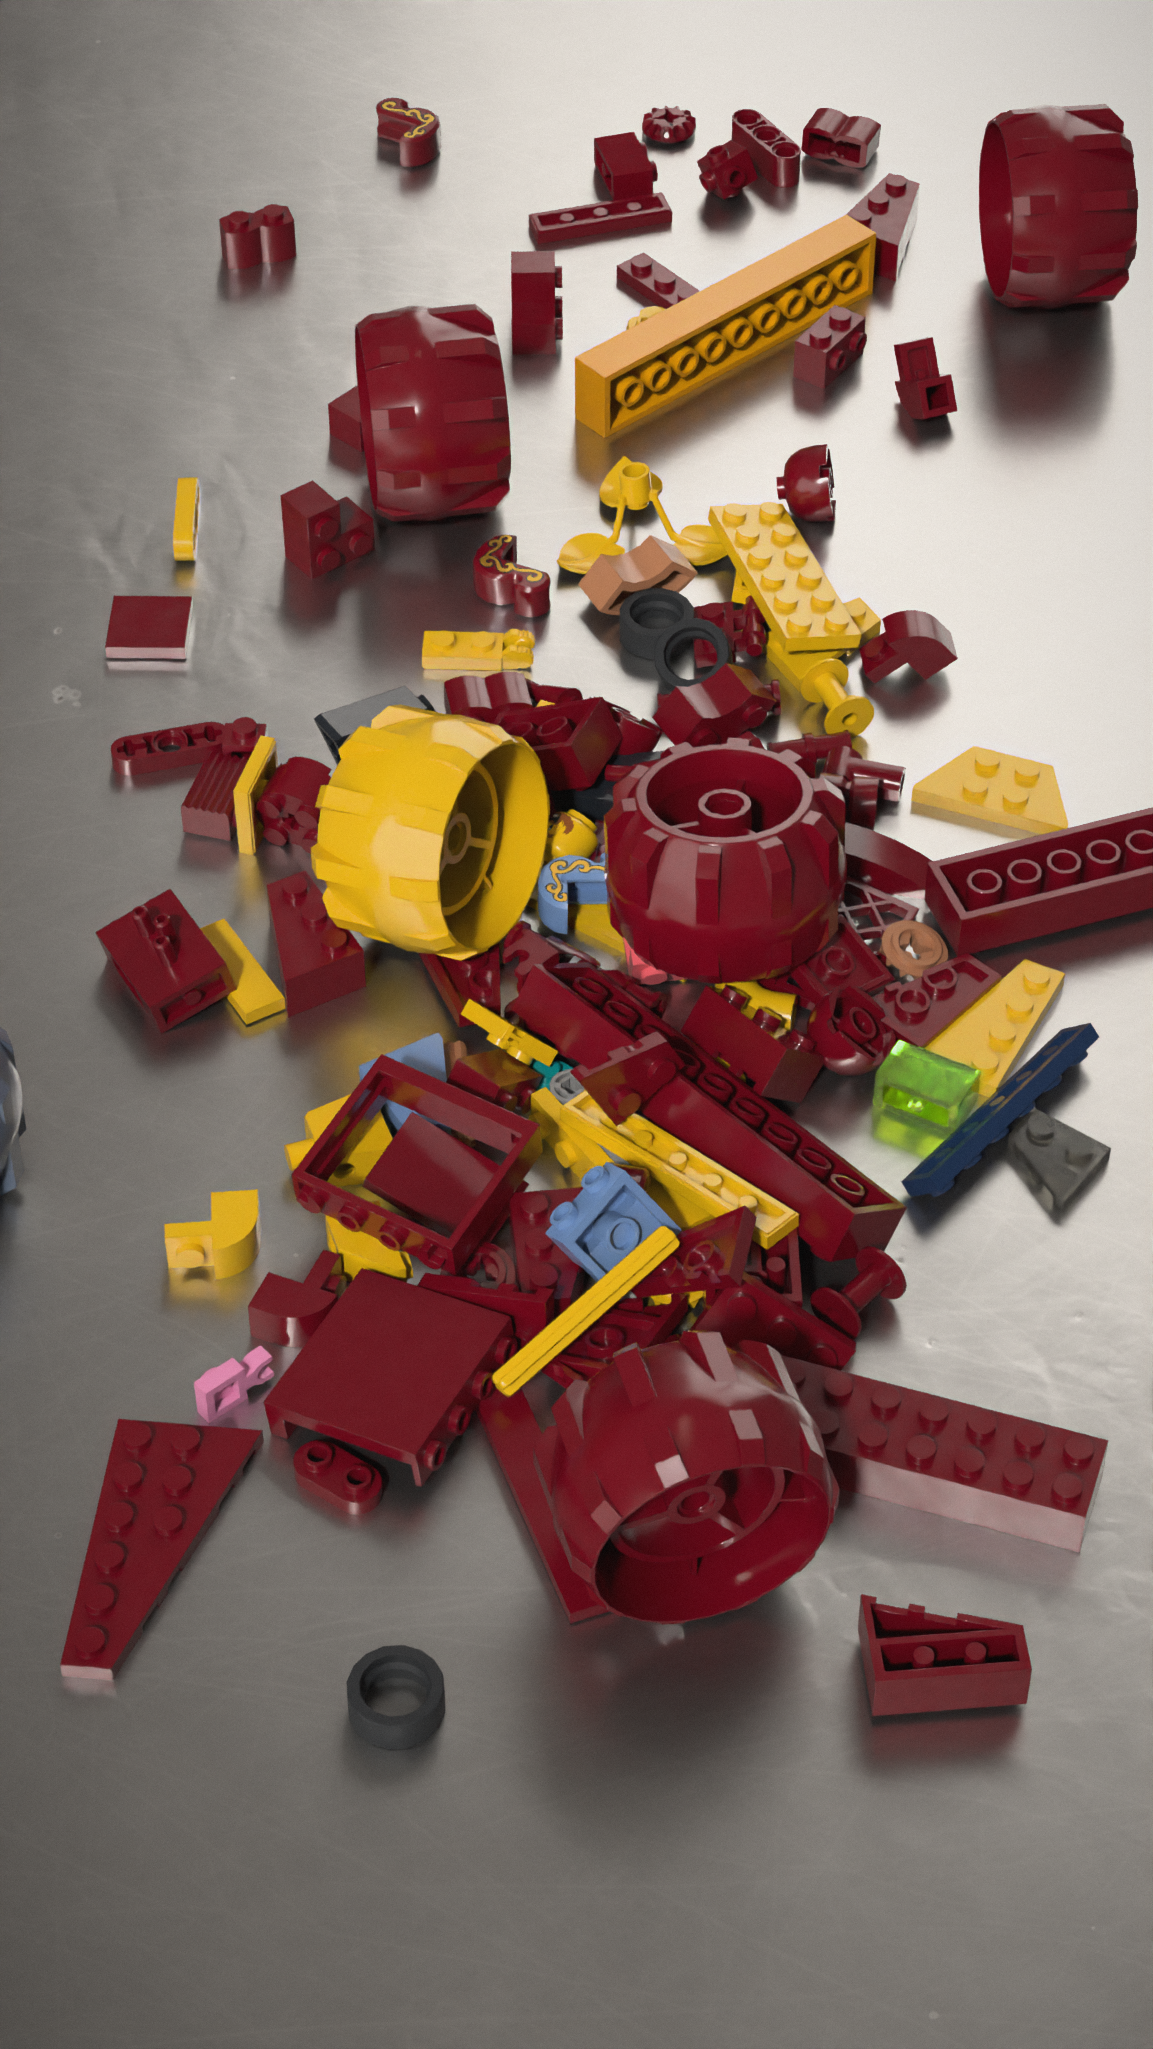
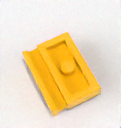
(509, 1036)

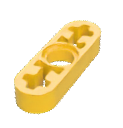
(186, 519)

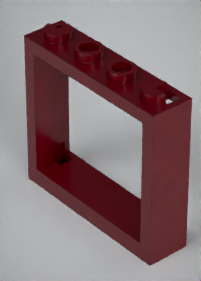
(441, 1103)

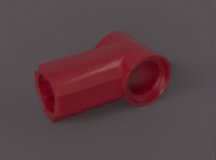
(850, 763)

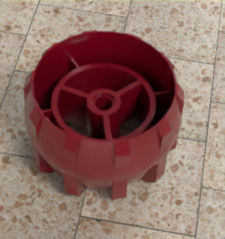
(1057, 205)
(433, 412)
(725, 861)
(686, 1478)

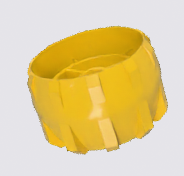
(431, 832)

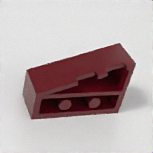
(312, 953)
(754, 1043)
(535, 1255)

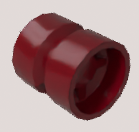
(862, 798)

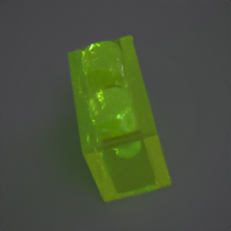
(926, 1087)

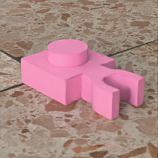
(227, 1384)

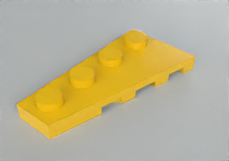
(1001, 1024)

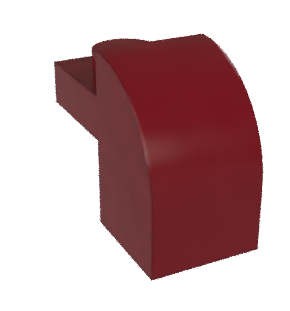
(921, 386)
(911, 639)
(291, 1311)

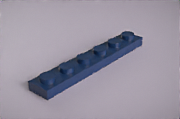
(992, 1118)

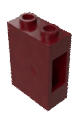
(166, 960)

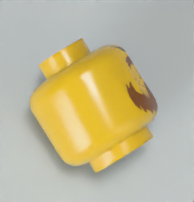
(570, 835)

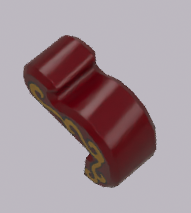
(413, 128)
(504, 582)

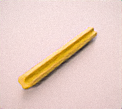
(585, 1311)

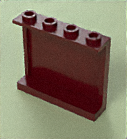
(393, 1371)

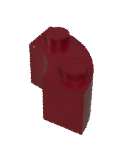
(715, 708)

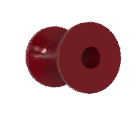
(876, 1276)

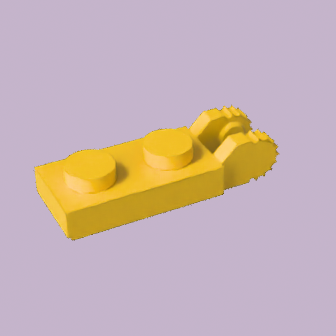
(477, 650)

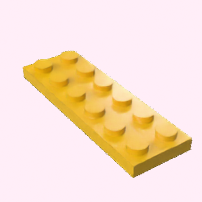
(784, 577)

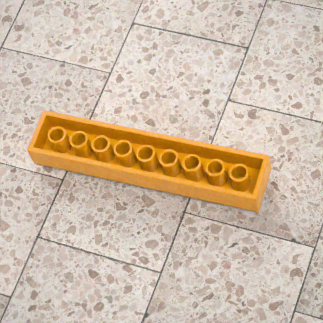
(723, 326)

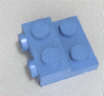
(606, 1220)

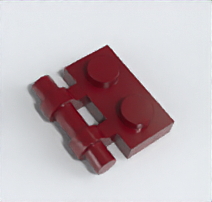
(729, 620)

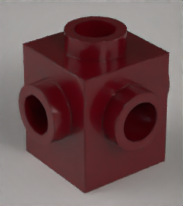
(726, 170)

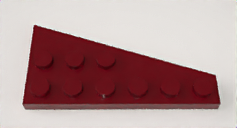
(148, 1522)

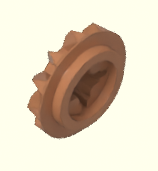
(923, 942)

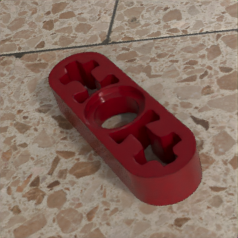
(158, 760)

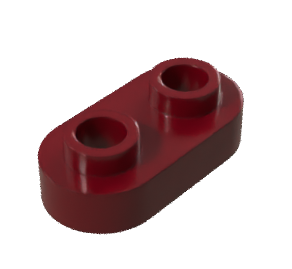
(333, 1477)

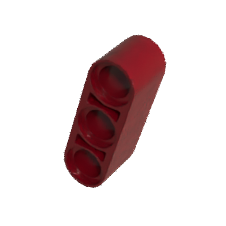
(770, 149)

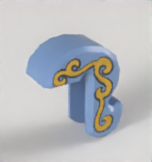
(567, 882)

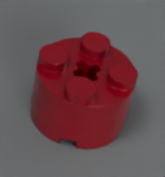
(289, 802)

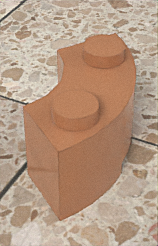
(644, 567)

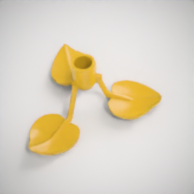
(635, 486)

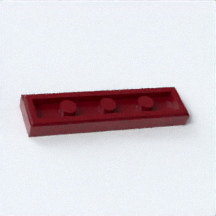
(600, 218)

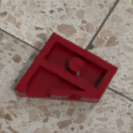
(630, 1076)

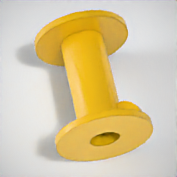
(826, 683)

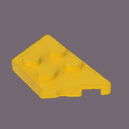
(996, 790)

